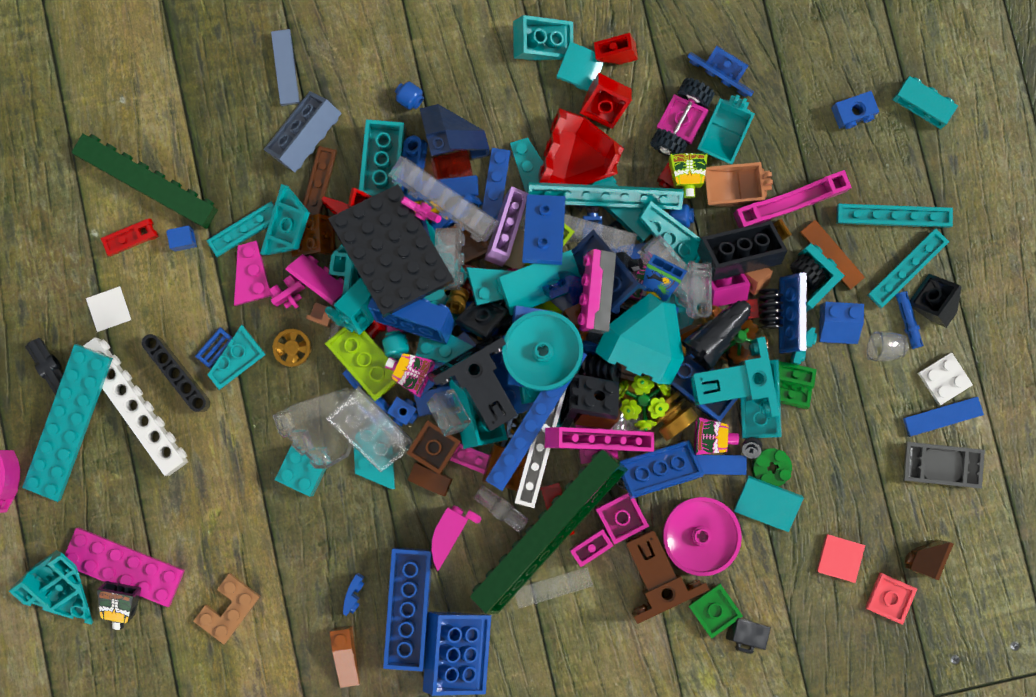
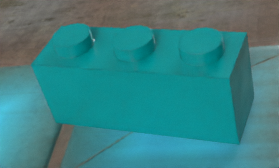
(925, 102)

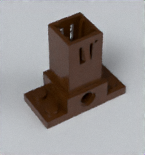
(657, 575)

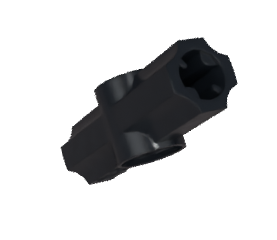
(46, 363)

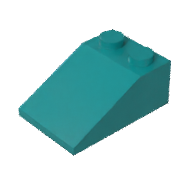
(541, 38)

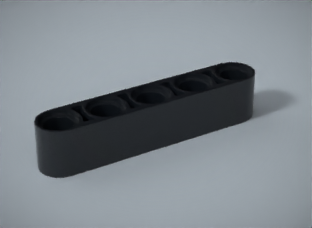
(168, 368)

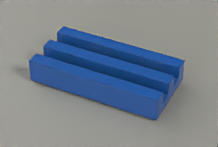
(204, 360)

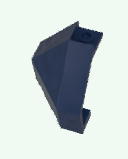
(451, 132)

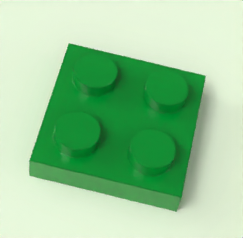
(715, 610)

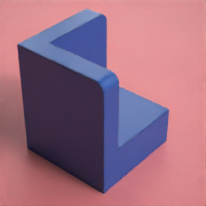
(181, 238)

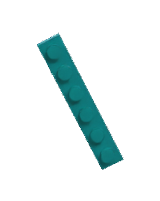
(894, 215)

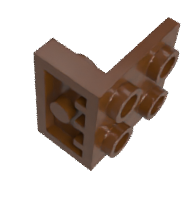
(317, 237)

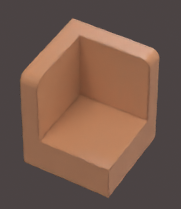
(758, 279)
(319, 315)

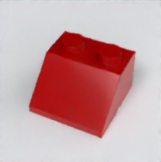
(606, 100)

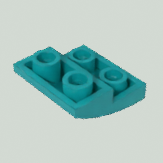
(579, 66)

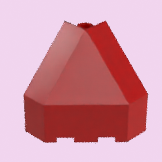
(578, 152)

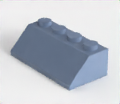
(302, 131)

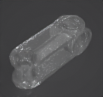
(699, 289)

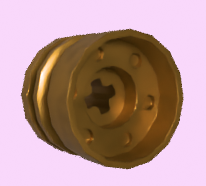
(675, 418)

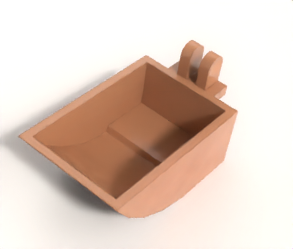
(737, 184)

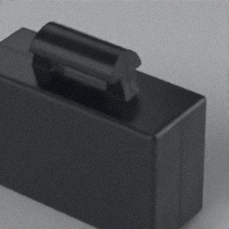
(748, 633)

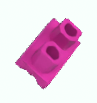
(294, 287)

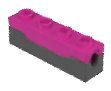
(597, 291)

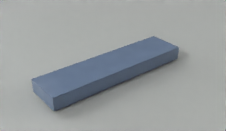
(285, 67)

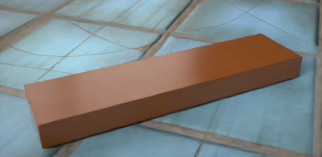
(817, 235)

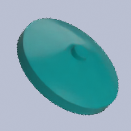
(542, 350)

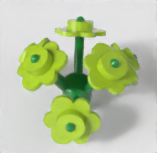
(632, 408)

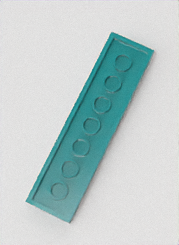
(67, 422)

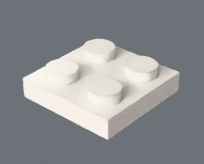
(945, 378)

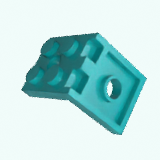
(832, 273)

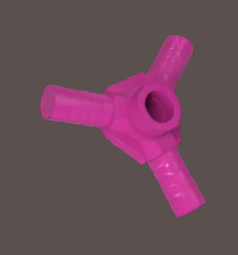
(422, 211)

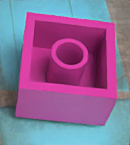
(621, 517)

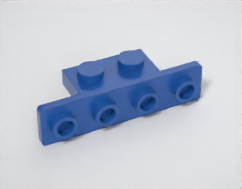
(724, 66)

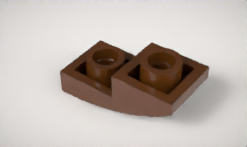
(429, 479)

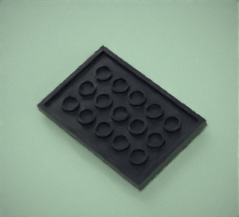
(390, 251)

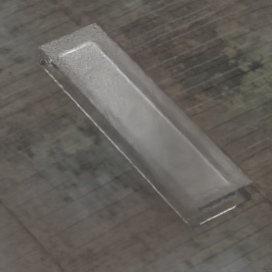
(553, 587)

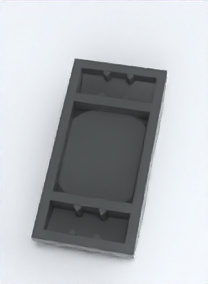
(943, 465)

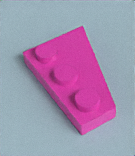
(250, 275)

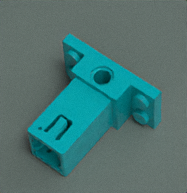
(738, 382)

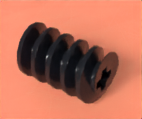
(770, 308)
(600, 368)

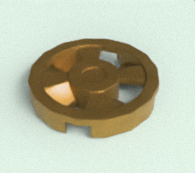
(291, 347)

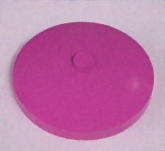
(702, 536)

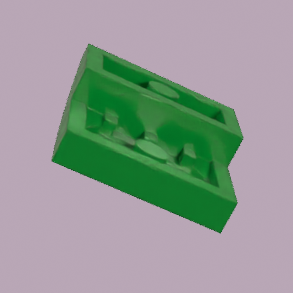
(796, 384)

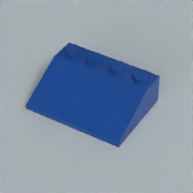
(456, 653)

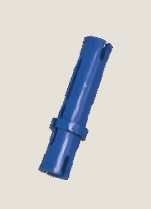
(911, 326)

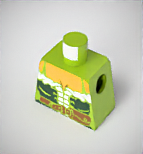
(688, 171)

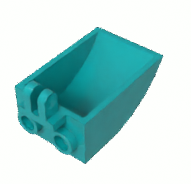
(726, 129)
(352, 309)

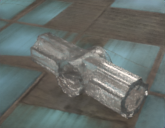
(501, 508)

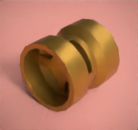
(457, 300)

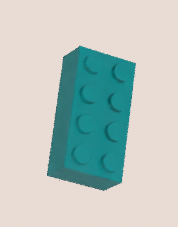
(380, 153)
(476, 433)

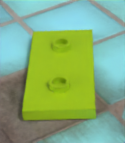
(363, 360)

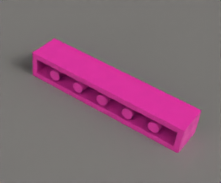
(599, 439)

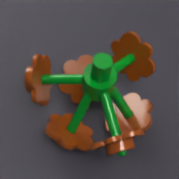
(738, 353)

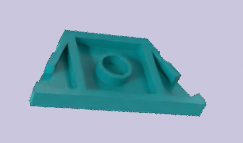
(286, 223)
(366, 469)

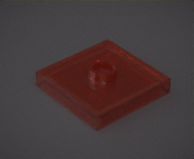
(452, 165)

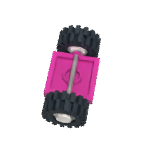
(682, 117)

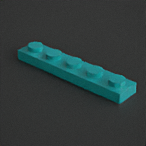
(908, 268)

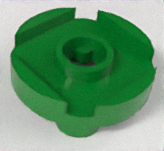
(779, 458)

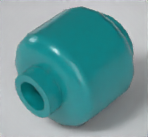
(395, 344)

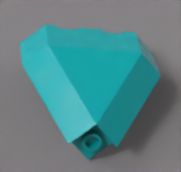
(645, 340)

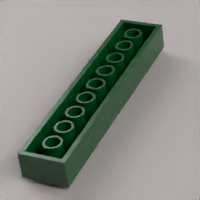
(548, 532)

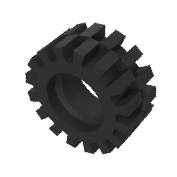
(814, 274)

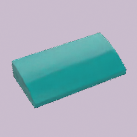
(525, 285)

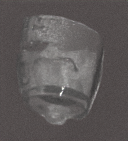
(891, 345)

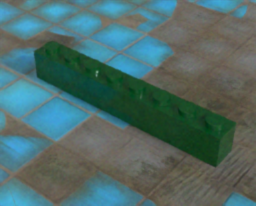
(143, 180)

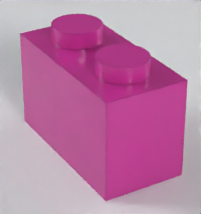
(591, 547)

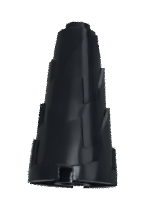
(715, 335)

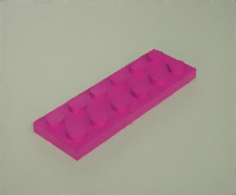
(124, 565)

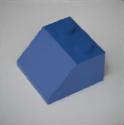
(841, 322)

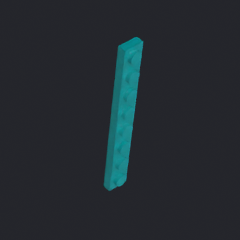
(611, 195)

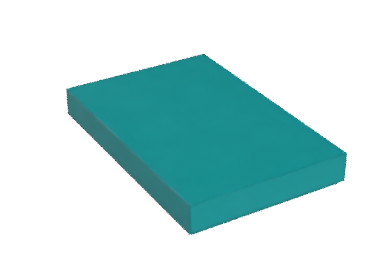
(768, 503)

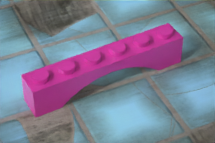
(789, 202)

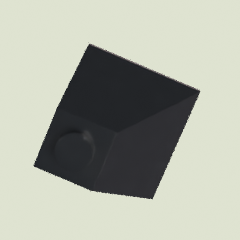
(937, 300)

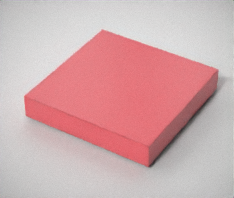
(840, 558)
(891, 598)

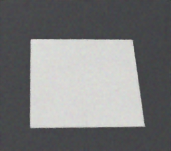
(108, 309)

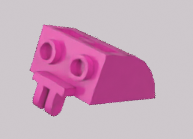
(8, 478)
(448, 531)

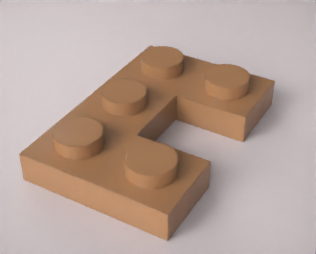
(242, 602)

